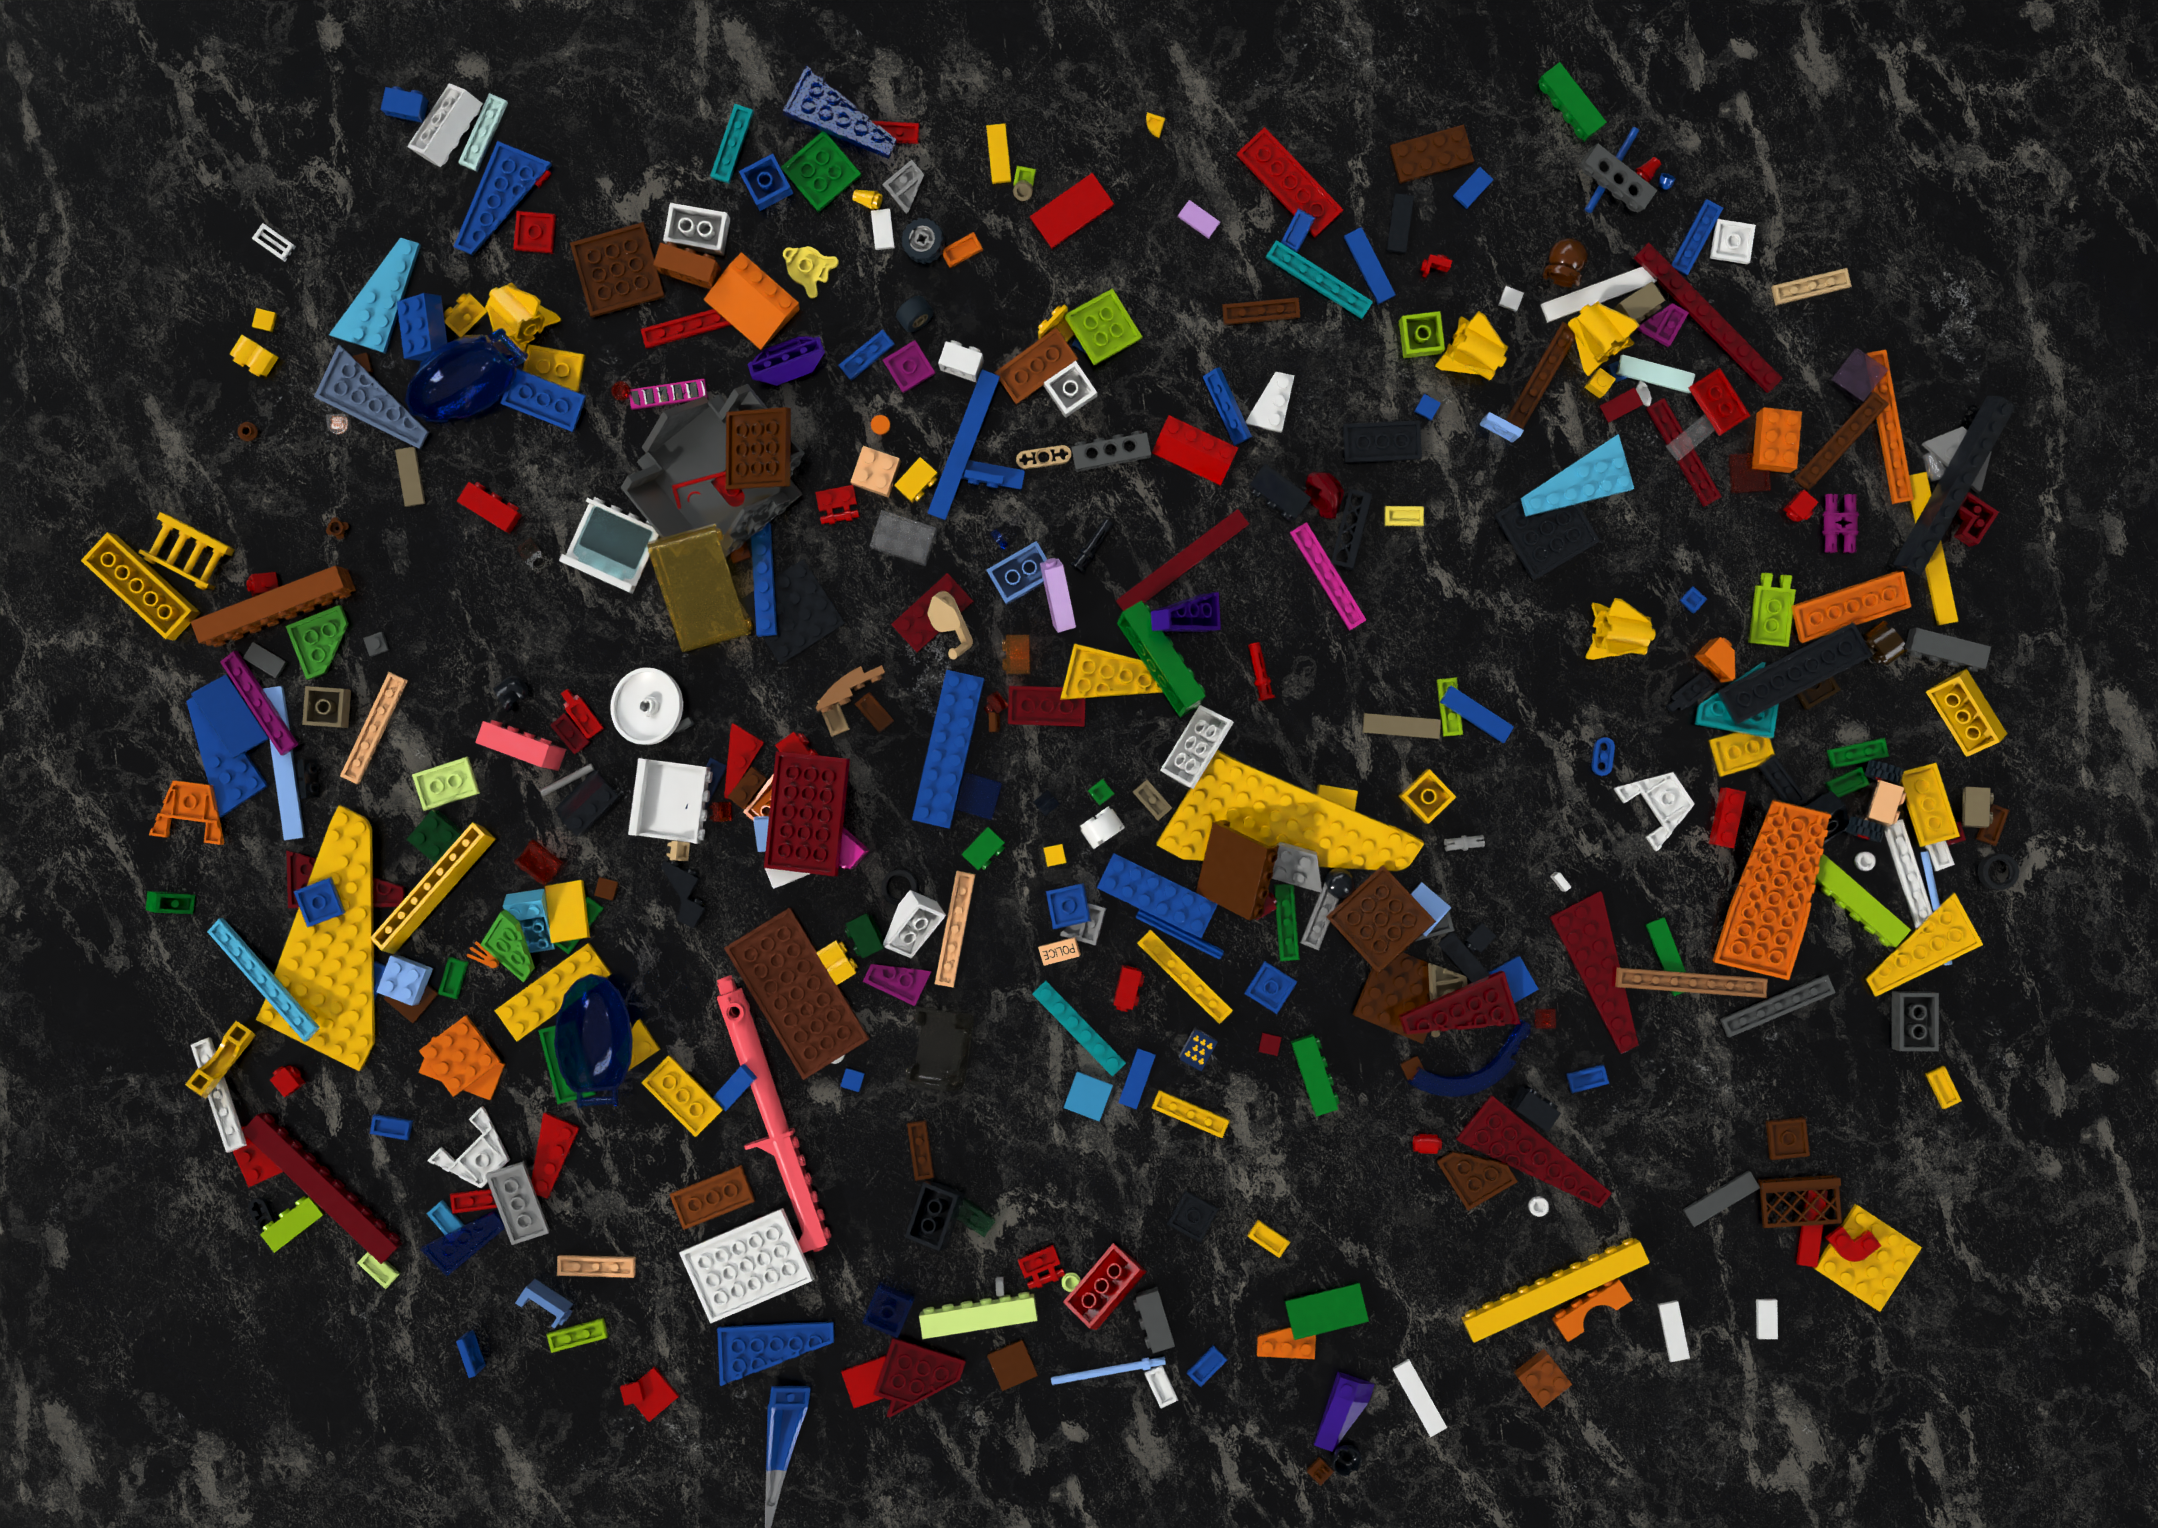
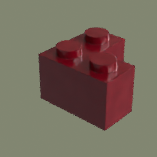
(1976, 518)

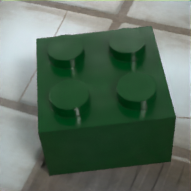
(434, 835)
(865, 935)

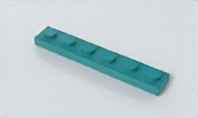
(1319, 279)
(1079, 1028)

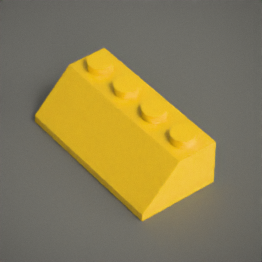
(1966, 713)

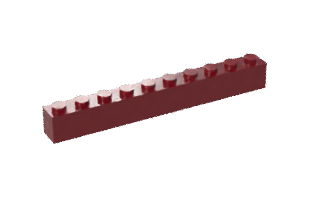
(322, 1187)

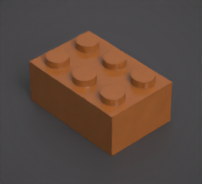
(687, 265)

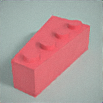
(520, 745)

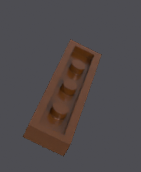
(1261, 311)

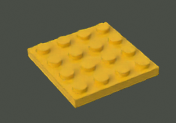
(1880, 1272)

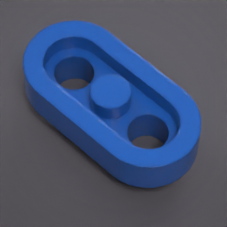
(1605, 757)

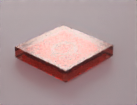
(1744, 478)

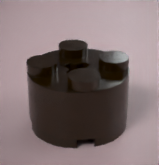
(1884, 643)

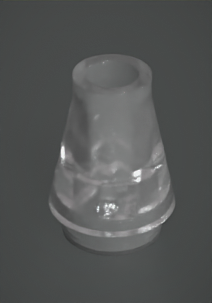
(1933, 466)

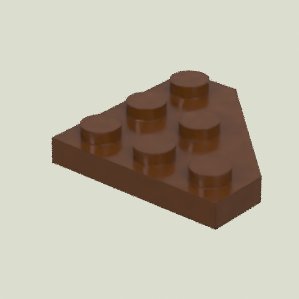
(1475, 1177)

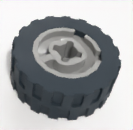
(923, 240)

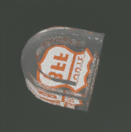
(337, 423)

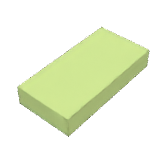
(382, 1273)

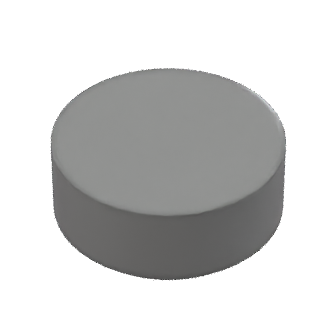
(999, 1286)

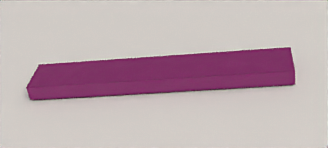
(259, 703)

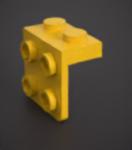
(1058, 321)

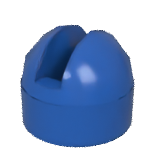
(1666, 181)

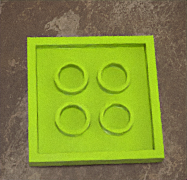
(1103, 326)

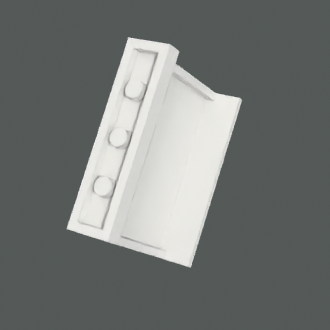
(662, 798)

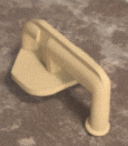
(947, 617)

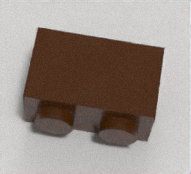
(748, 787)

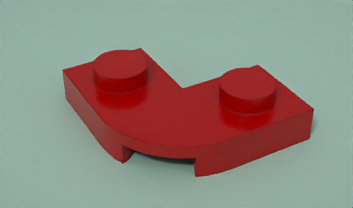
(1851, 1249)

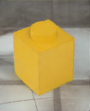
(1600, 383)

